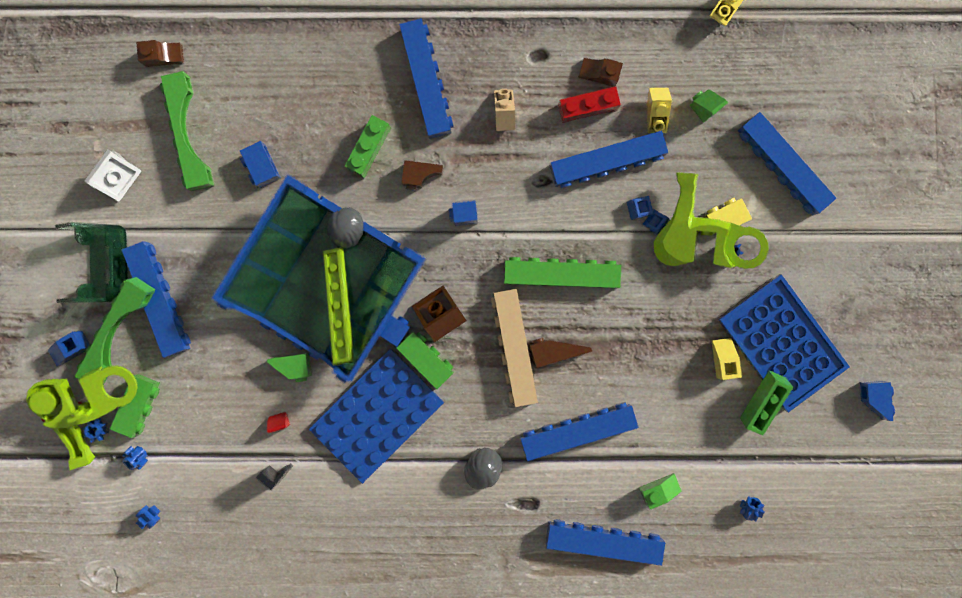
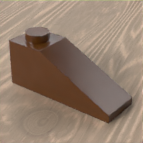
(549, 351)

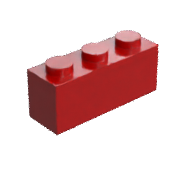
(589, 104)

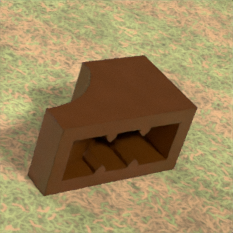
(158, 53)
(601, 71)
(417, 173)

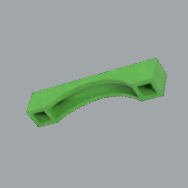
(178, 95)
(133, 295)

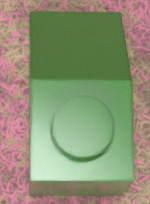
(707, 104)
(293, 366)
(660, 491)

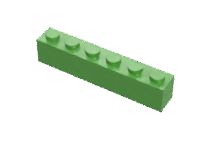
(562, 274)

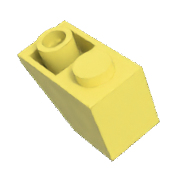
(725, 10)
(658, 109)
(733, 212)
(726, 359)

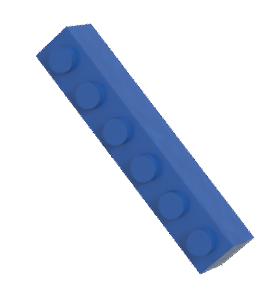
(425, 78)
(608, 159)
(786, 164)
(161, 307)
(579, 431)
(604, 542)

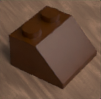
(439, 313)

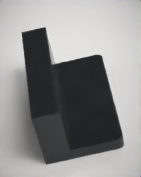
(271, 478)

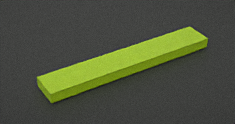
(338, 306)

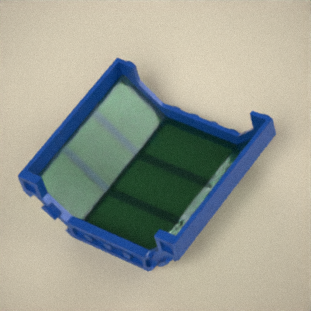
(284, 282)

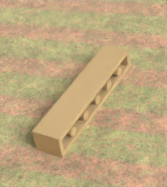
(515, 348)

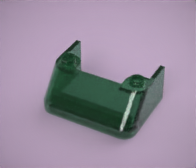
(107, 261)

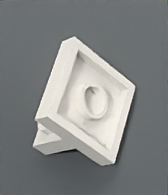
(113, 175)

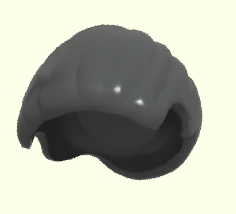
(345, 227)
(483, 468)

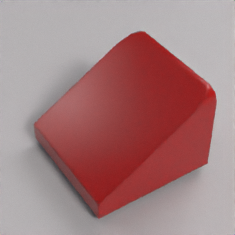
(277, 422)

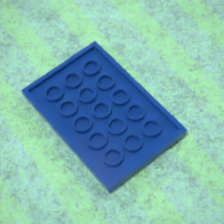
(783, 337)
(376, 415)

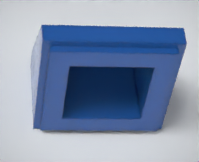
(640, 207)
(656, 222)

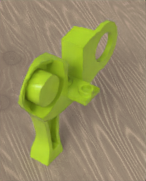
(678, 239)
(57, 405)

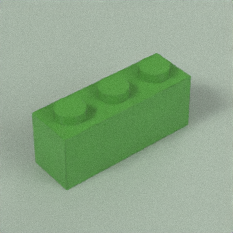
(368, 146)
(426, 359)
(766, 402)
(131, 417)

